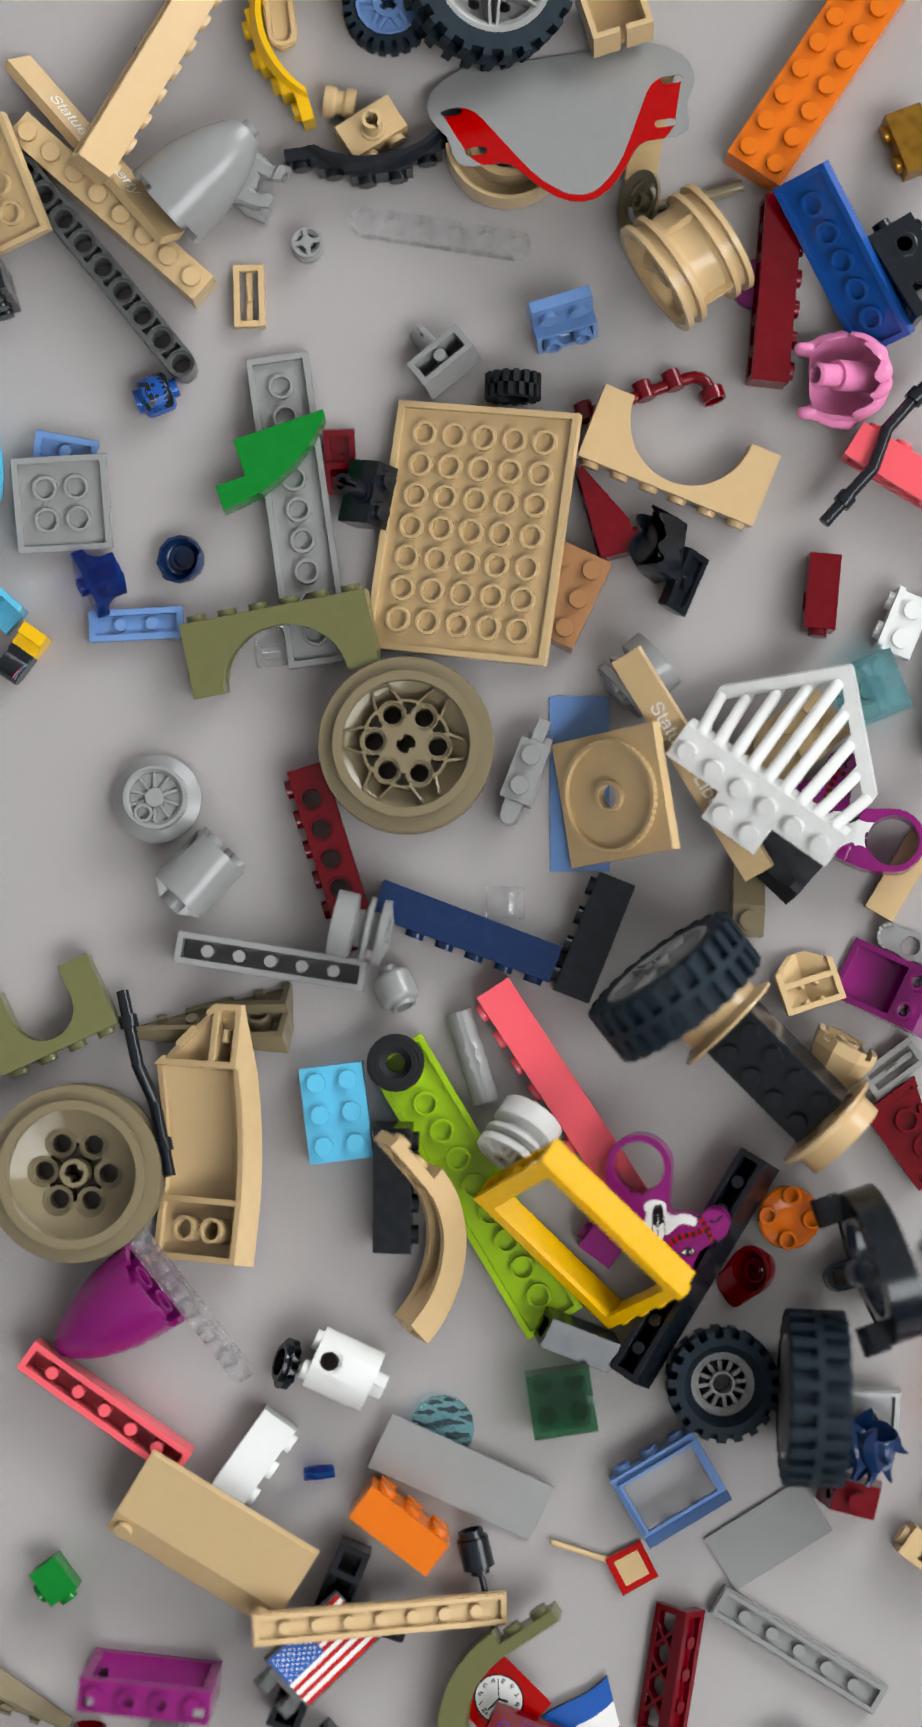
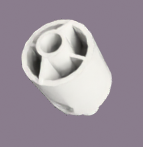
(355, 1374)

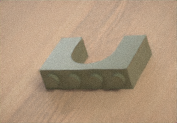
(91, 1015)

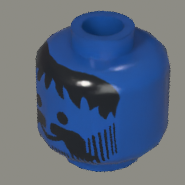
(156, 395)

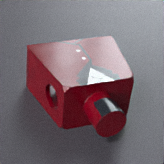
(852, 1498)

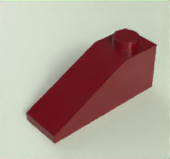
(607, 522)

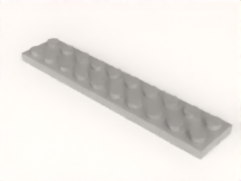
(299, 506)

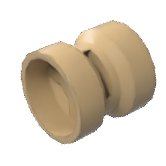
(339, 102)

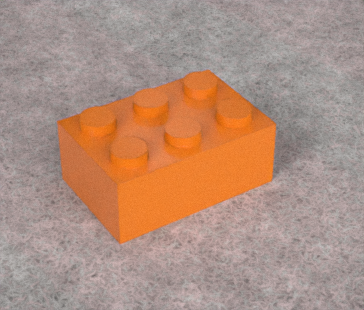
(400, 1524)

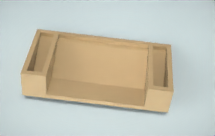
(211, 1537)

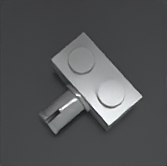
(441, 359)

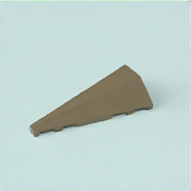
(267, 1014)
(22, 1699)

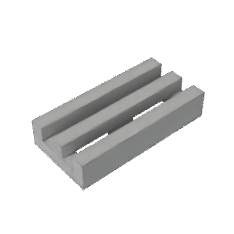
(877, 1093)

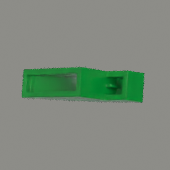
(270, 459)

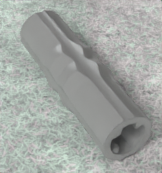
(472, 1057)

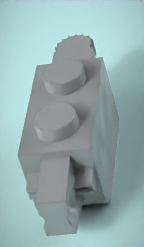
(525, 772)

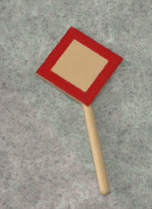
(629, 1566)

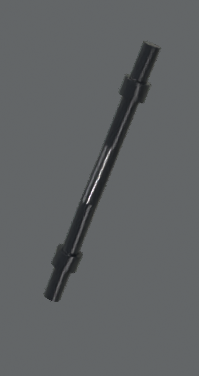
(846, 497)
(129, 1023)

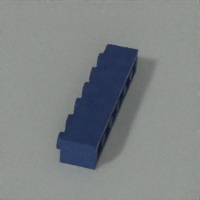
(471, 933)

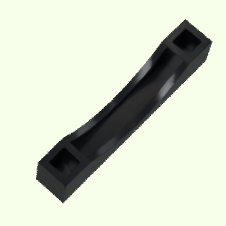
(343, 1576)

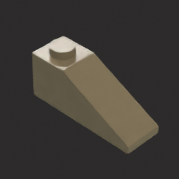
(747, 904)

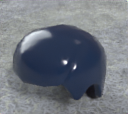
(180, 559)

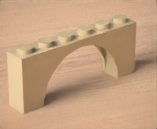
(611, 447)

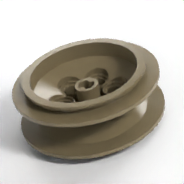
(401, 803)
(27, 1198)

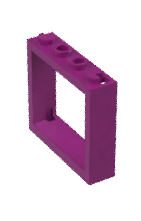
(150, 1686)

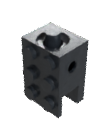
(900, 253)

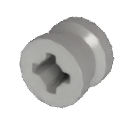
(306, 237)

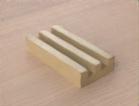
(250, 323)

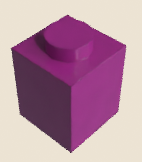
(598, 1244)

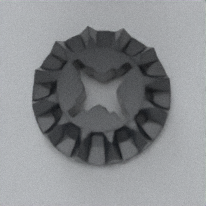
(286, 1363)

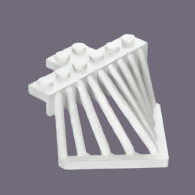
(754, 798)

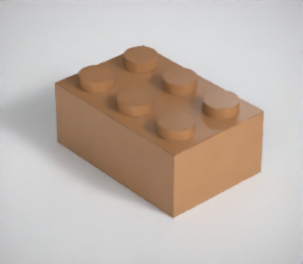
(578, 589)

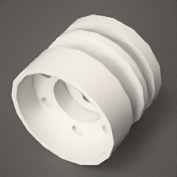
(517, 1131)

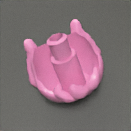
(846, 378)

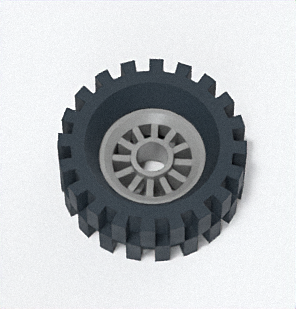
(756, 1396)

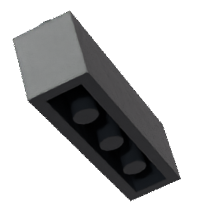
(593, 937)
(393, 1195)

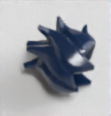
(872, 1447)

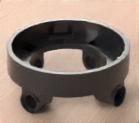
(876, 1264)

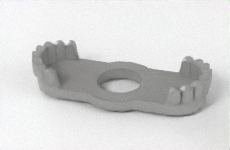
(891, 938)

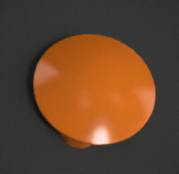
(787, 1217)

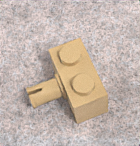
(372, 129)

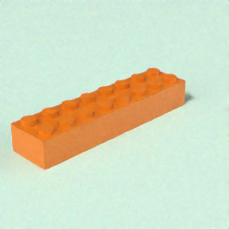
(808, 89)

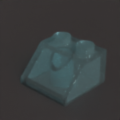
(879, 687)

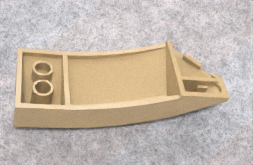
(216, 1135)

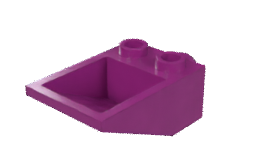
(883, 986)

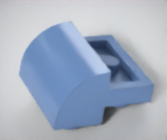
(562, 320)

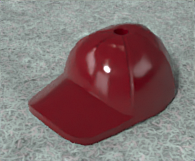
(743, 1275)

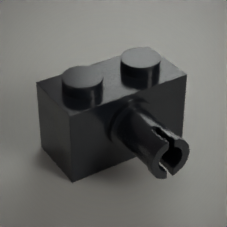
(366, 493)

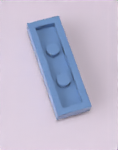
(136, 625)

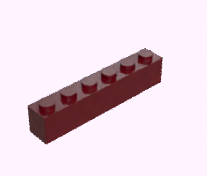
(774, 299)

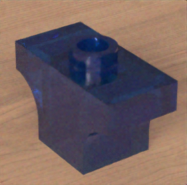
(98, 579)

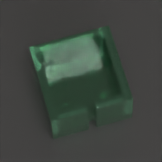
(560, 1401)

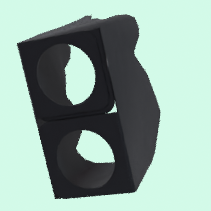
(660, 535)

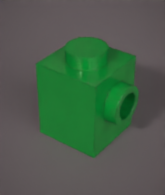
(55, 1580)

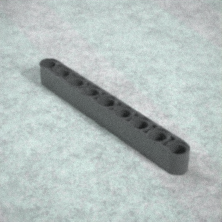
(114, 281)

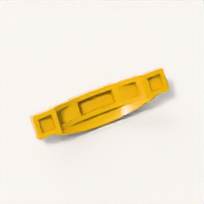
(266, 60)

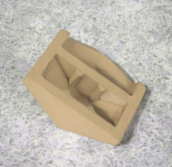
(808, 982)

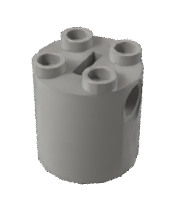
(198, 874)

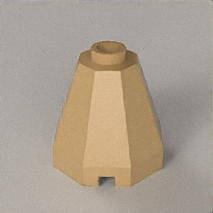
(842, 1054)

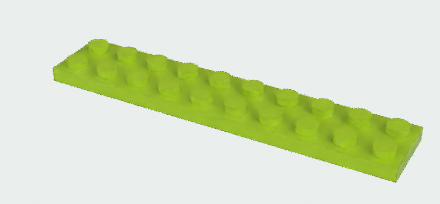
(450, 1143)

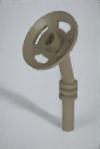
(648, 203)

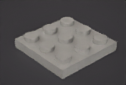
(62, 503)

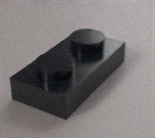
(679, 593)

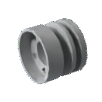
(616, 686)
(359, 927)

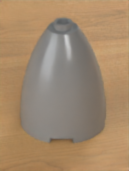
(201, 174)

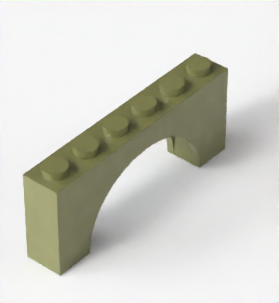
(215, 642)

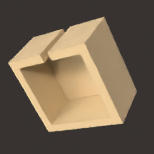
(614, 23)

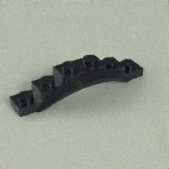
(368, 170)

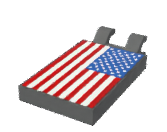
(311, 1667)

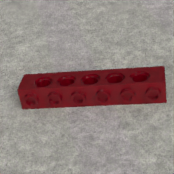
(299, 783)

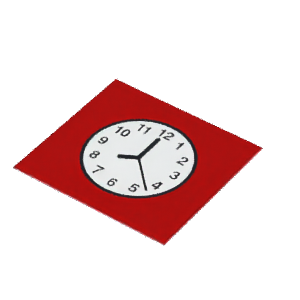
(509, 1686)

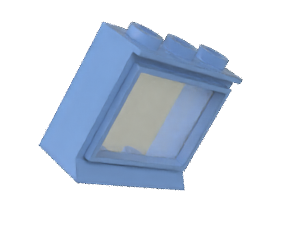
(669, 1486)

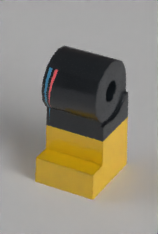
(23, 653)

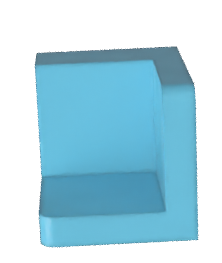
(10, 612)

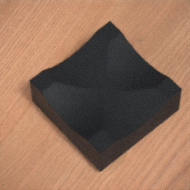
(790, 870)

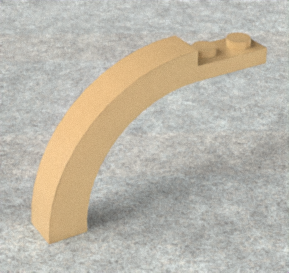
(445, 1240)

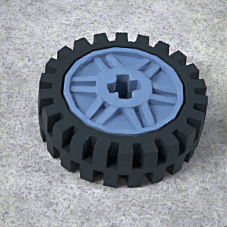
(380, 29)

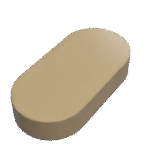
(280, 24)

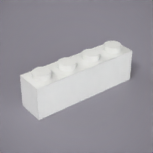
(256, 1456)

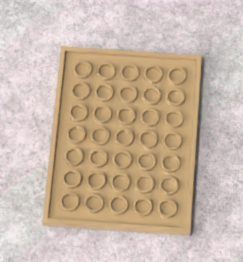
(475, 531)

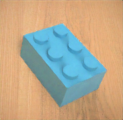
(336, 1112)

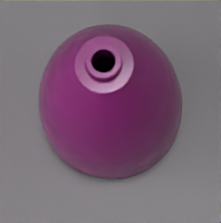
(115, 1310)

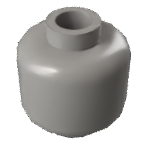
(395, 989)

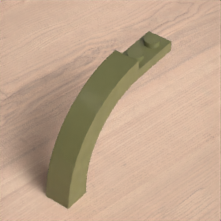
(482, 1655)

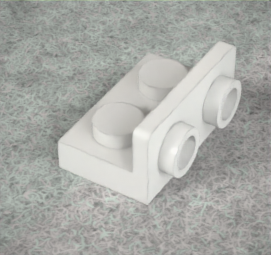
(901, 624)

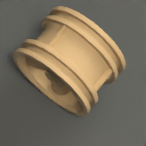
(687, 256)

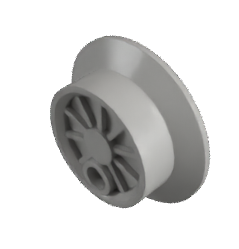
(157, 799)

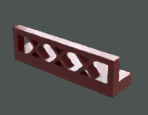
(678, 1672)

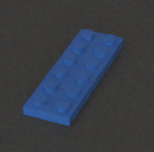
(842, 255)

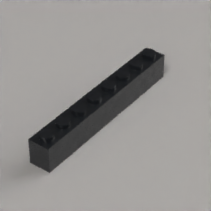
(660, 1329)

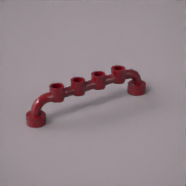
(671, 383)

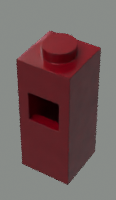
(820, 594)

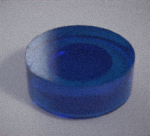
(318, 1472)

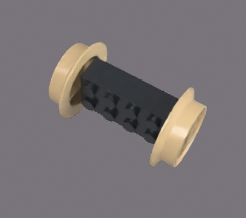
(783, 1078)

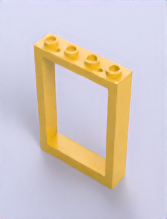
(606, 1211)

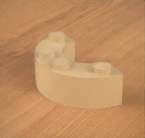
(493, 184)

